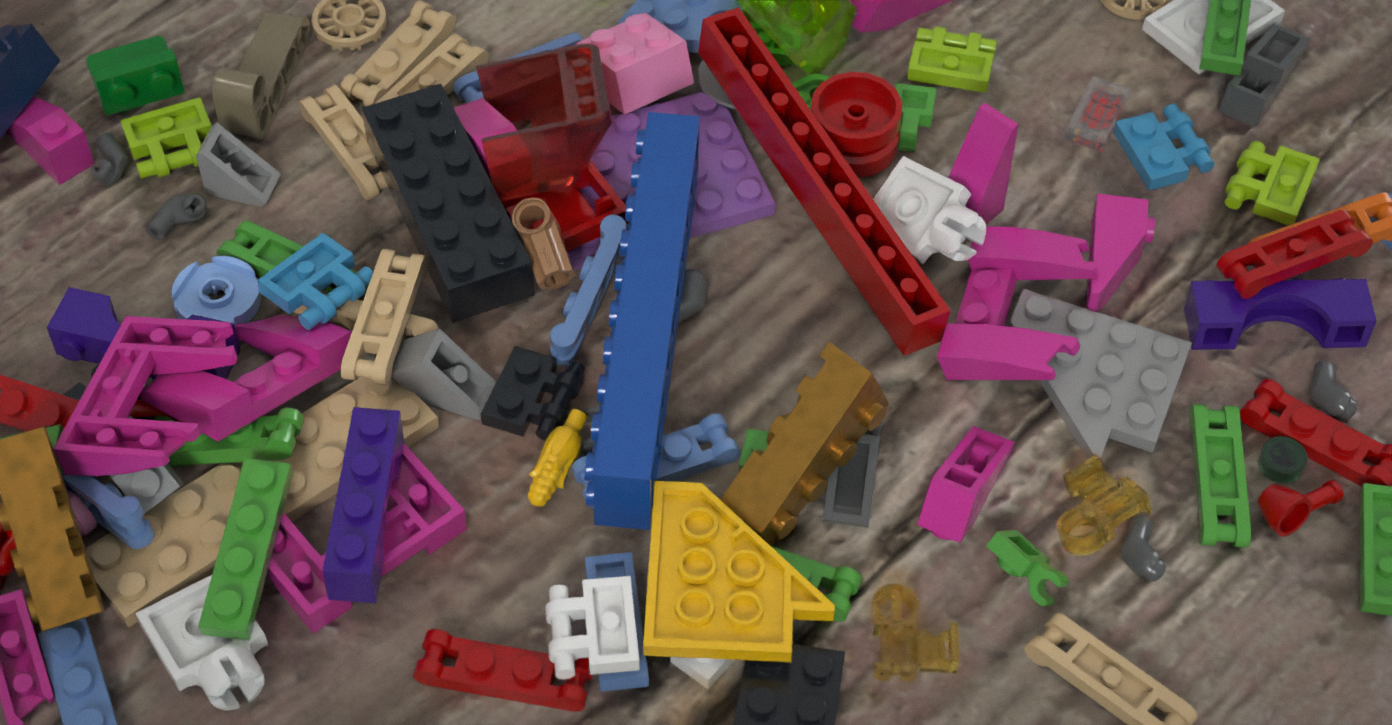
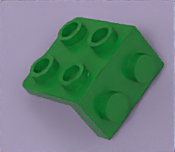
(135, 74)

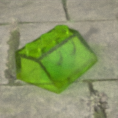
(805, 29)

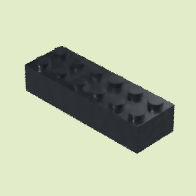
(448, 203)

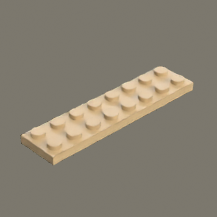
(194, 518)

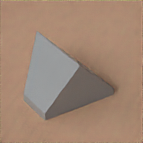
(233, 169)

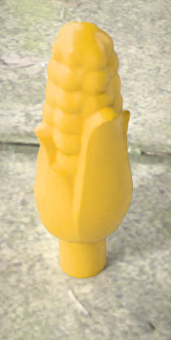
(556, 459)

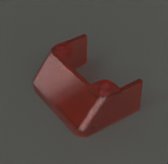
(569, 116)

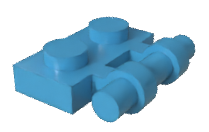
(1153, 153)
(308, 272)

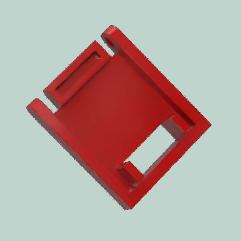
(575, 216)

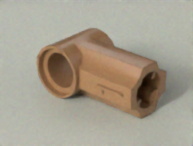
(543, 244)

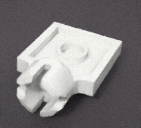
(929, 212)
(199, 659)

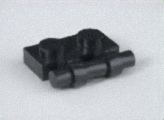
(520, 389)

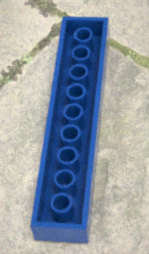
(643, 324)

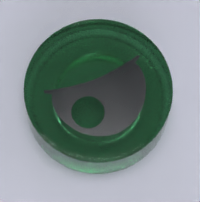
(1282, 459)

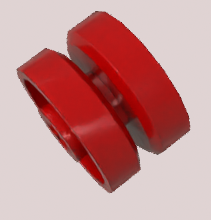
(861, 119)

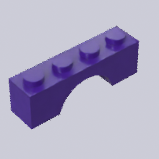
(1331, 310)
(87, 325)
(358, 522)

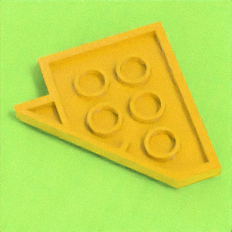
(719, 584)

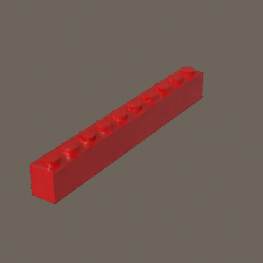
(823, 183)

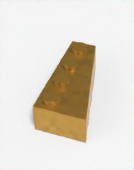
(807, 445)
(45, 532)

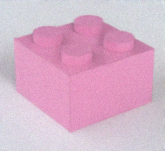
(641, 61)

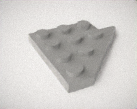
(1117, 379)

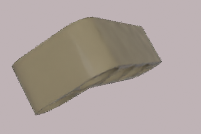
(251, 96)

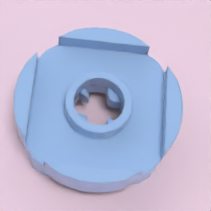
(225, 273)

